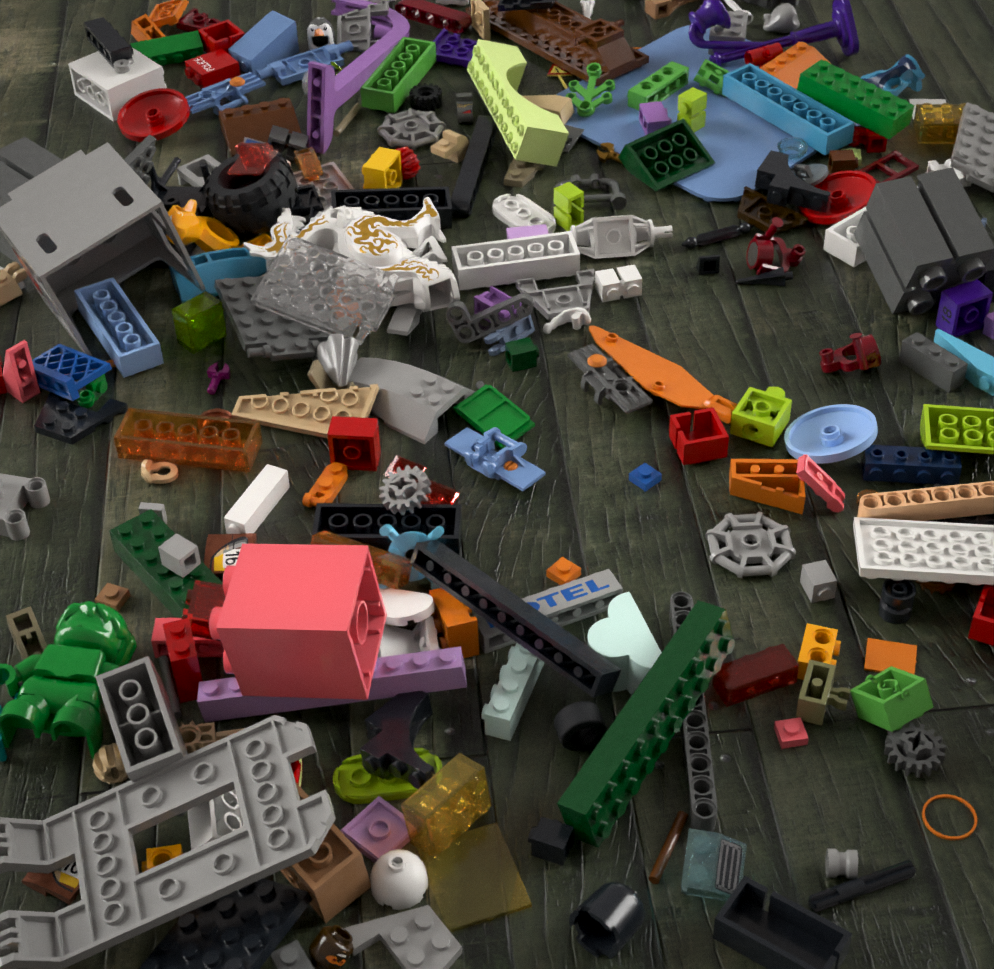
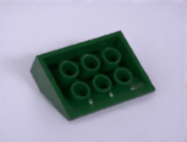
(666, 156)

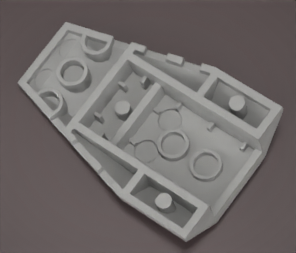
(408, 396)

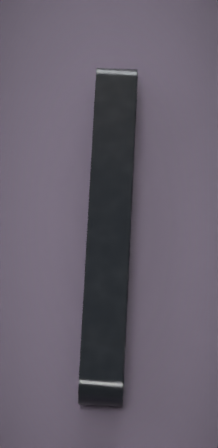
(473, 166)

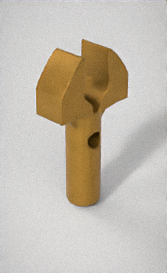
(608, 155)

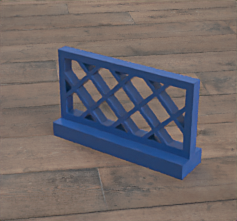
(62, 384)

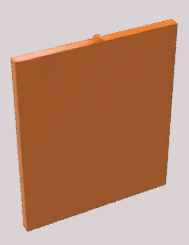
(883, 654)

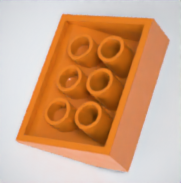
(793, 62)

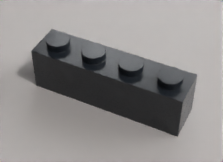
(107, 40)

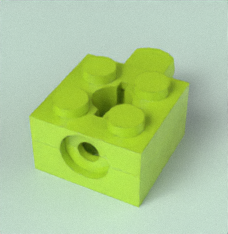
(762, 410)

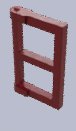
(879, 164)

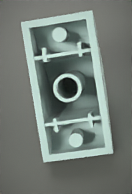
(625, 642)

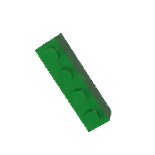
(171, 48)

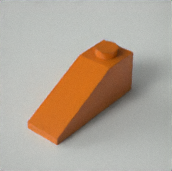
(145, 29)

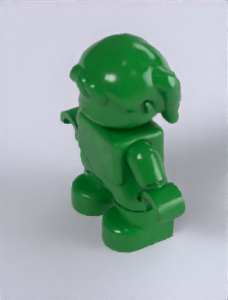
(61, 684)

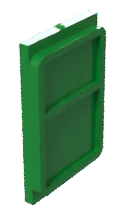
(492, 409)

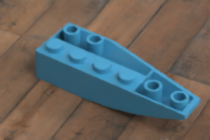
(215, 266)

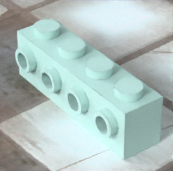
(511, 693)

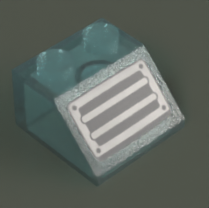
(712, 865)

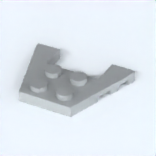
(357, 25)
(555, 300)
(412, 937)

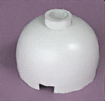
(398, 879)

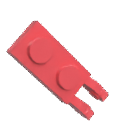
(821, 483)

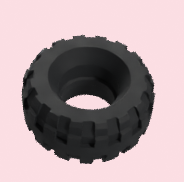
(250, 200)

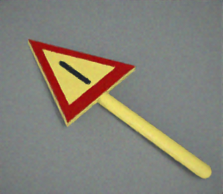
(558, 71)

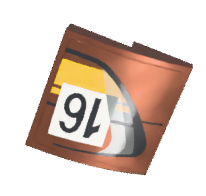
(224, 550)
(60, 883)

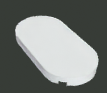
(521, 211)
(406, 606)

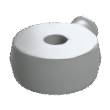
(123, 65)

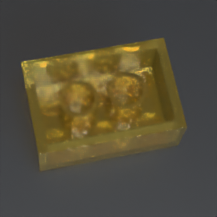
(937, 122)
(447, 805)

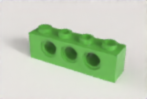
(659, 85)

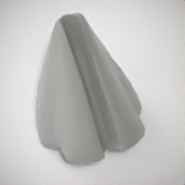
(338, 357)

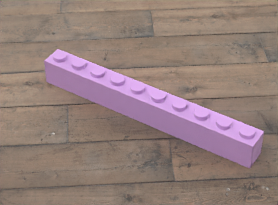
(392, 675)

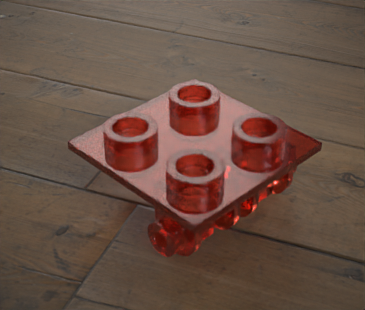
(252, 158)

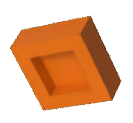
(563, 571)

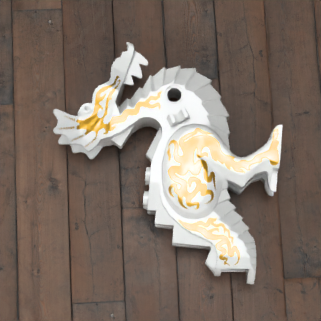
(381, 244)

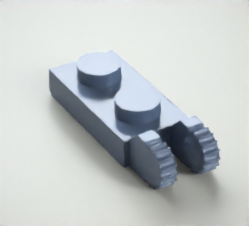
(511, 332)

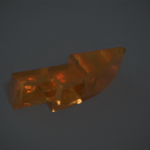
(308, 164)

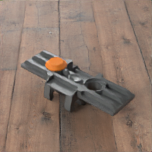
(608, 379)

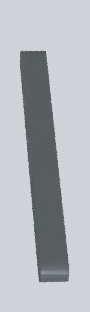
(695, 740)

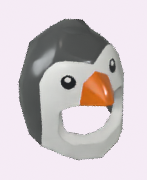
(319, 31)

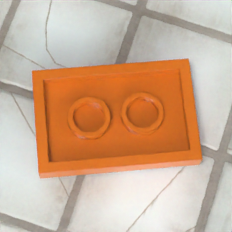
(168, 12)

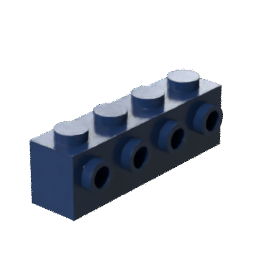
(911, 465)

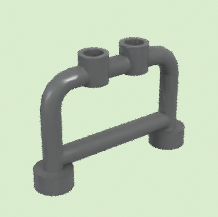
(617, 199)

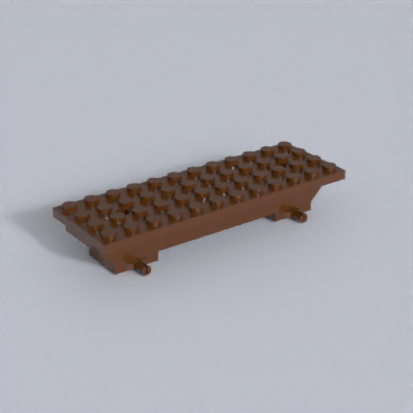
(568, 39)

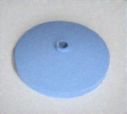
(831, 433)

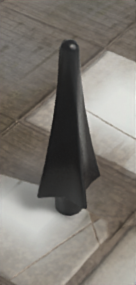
(773, 277)

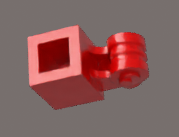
(872, 141)

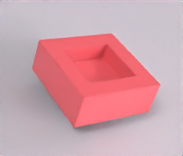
(791, 732)

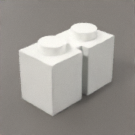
(611, 288)

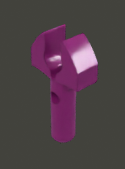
(217, 376)

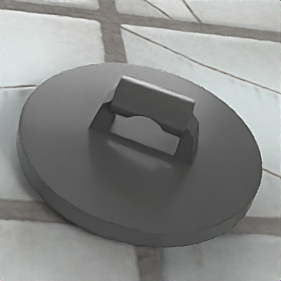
(812, 173)

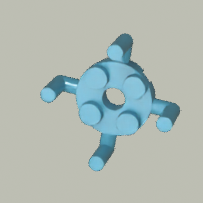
(406, 541)

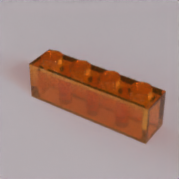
(389, 567)

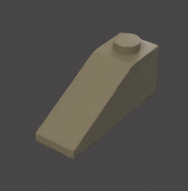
(26, 632)

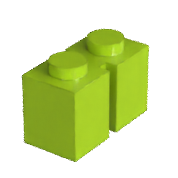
(690, 104)
(568, 206)

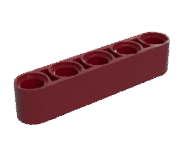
(434, 15)

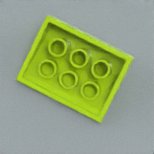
(957, 428)

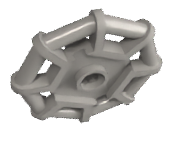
(411, 128)
(749, 528)

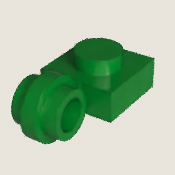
(92, 392)

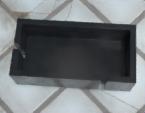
(783, 936)

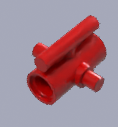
(763, 55)

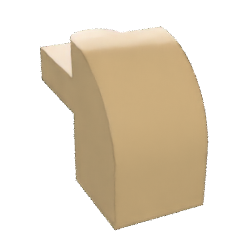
(451, 146)

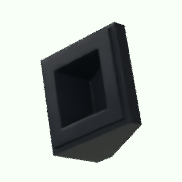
(708, 264)

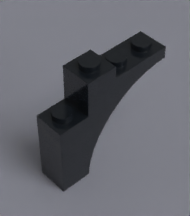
(786, 187)
(393, 736)

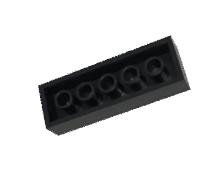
(397, 202)
(364, 521)

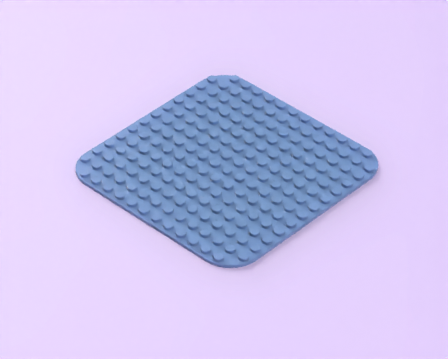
(731, 133)

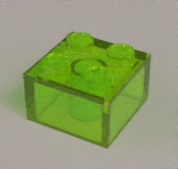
(199, 322)

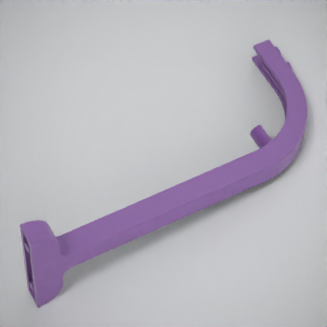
(329, 91)

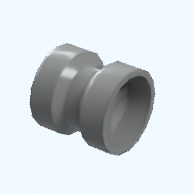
(841, 863)

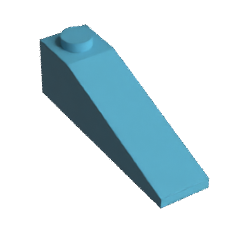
(980, 364)

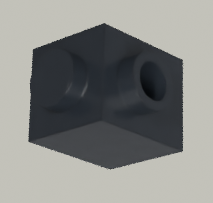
(551, 840)

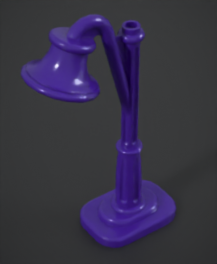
(714, 13)

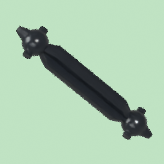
(718, 235)

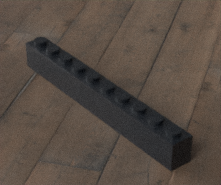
(516, 618)

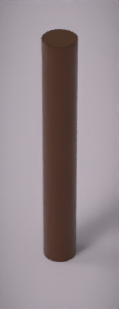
(668, 847)

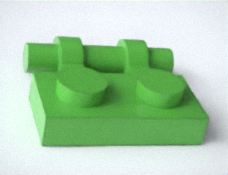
(712, 72)

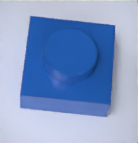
(645, 476)

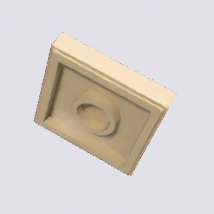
(480, 18)

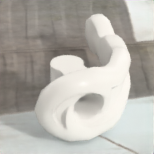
(587, 7)
(577, 316)

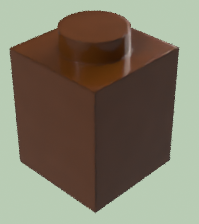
(842, 161)

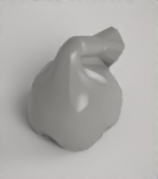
(782, 20)

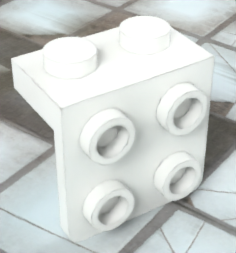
(403, 641)

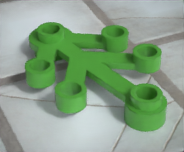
(587, 106)

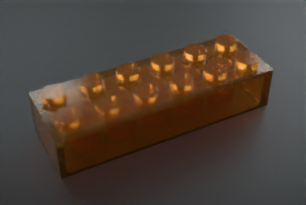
(188, 439)

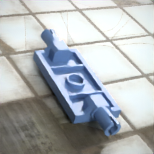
(294, 67)

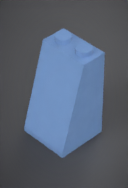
(266, 42)

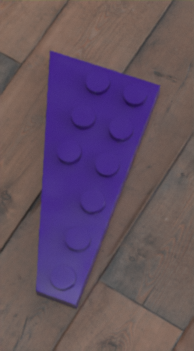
(454, 49)

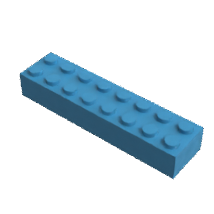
(788, 108)

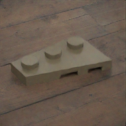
(521, 173)

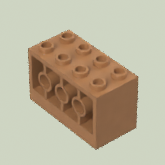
(332, 875)

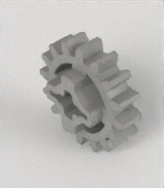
(405, 490)

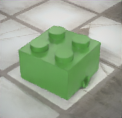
(891, 698)

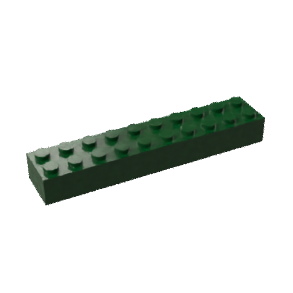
(647, 724)

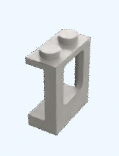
(192, 173)

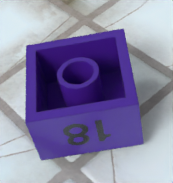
(963, 308)

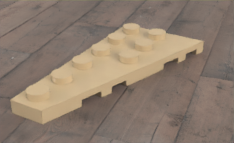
(308, 410)

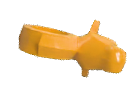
(203, 230)

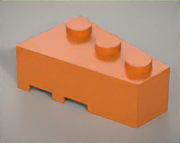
(768, 482)
(454, 623)

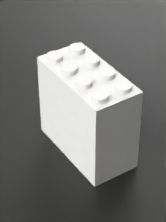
(107, 90)

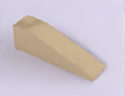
(555, 104)

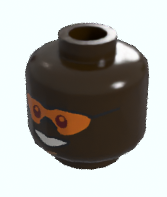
(331, 947)

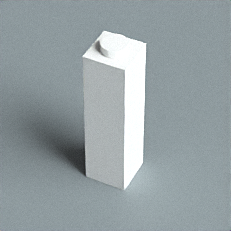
(257, 501)

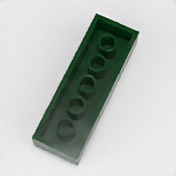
(138, 546)

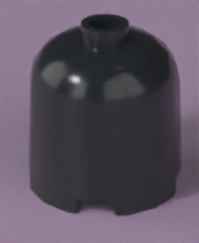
(608, 919)

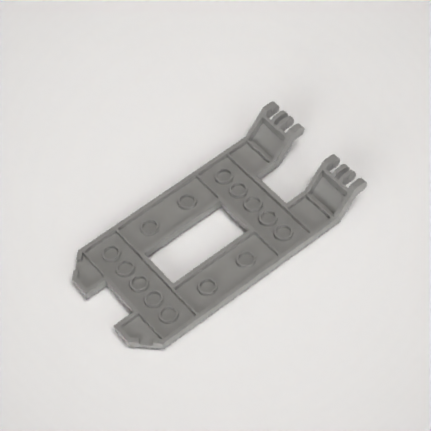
(100, 833)

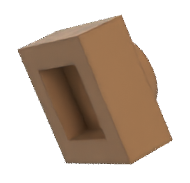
(113, 596)

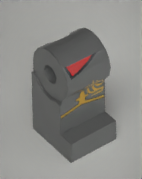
(464, 107)

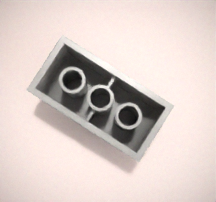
(141, 718)

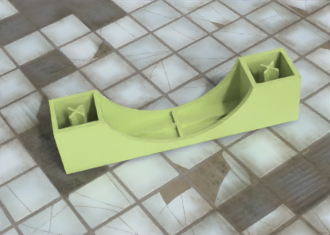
(527, 129)

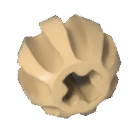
(109, 765)

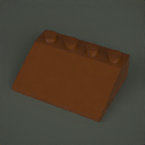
(256, 121)

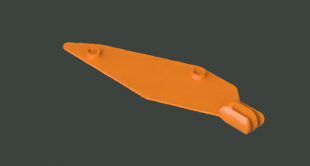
(661, 375)

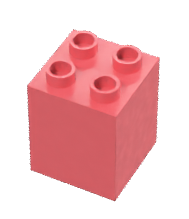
(301, 621)

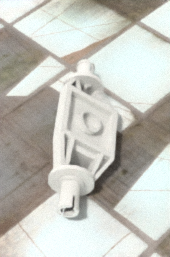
(617, 236)

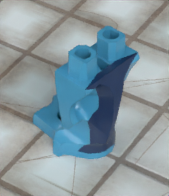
(903, 73)

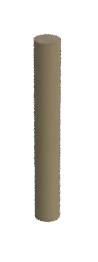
(348, 118)

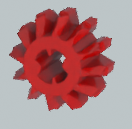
(409, 163)

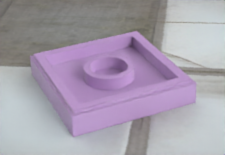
(377, 829)

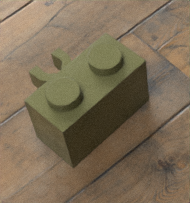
(818, 693)

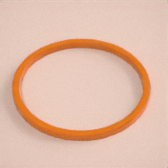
(945, 836)

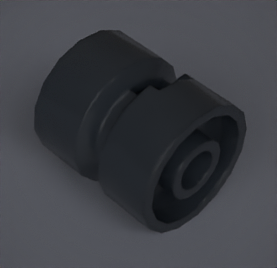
(897, 600)

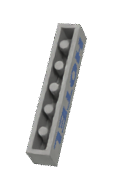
(560, 604)

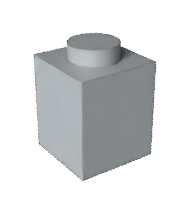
(179, 555)
(818, 581)

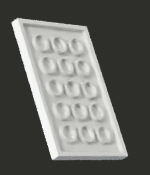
(924, 550)

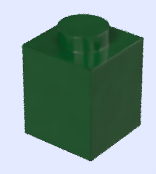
(521, 354)

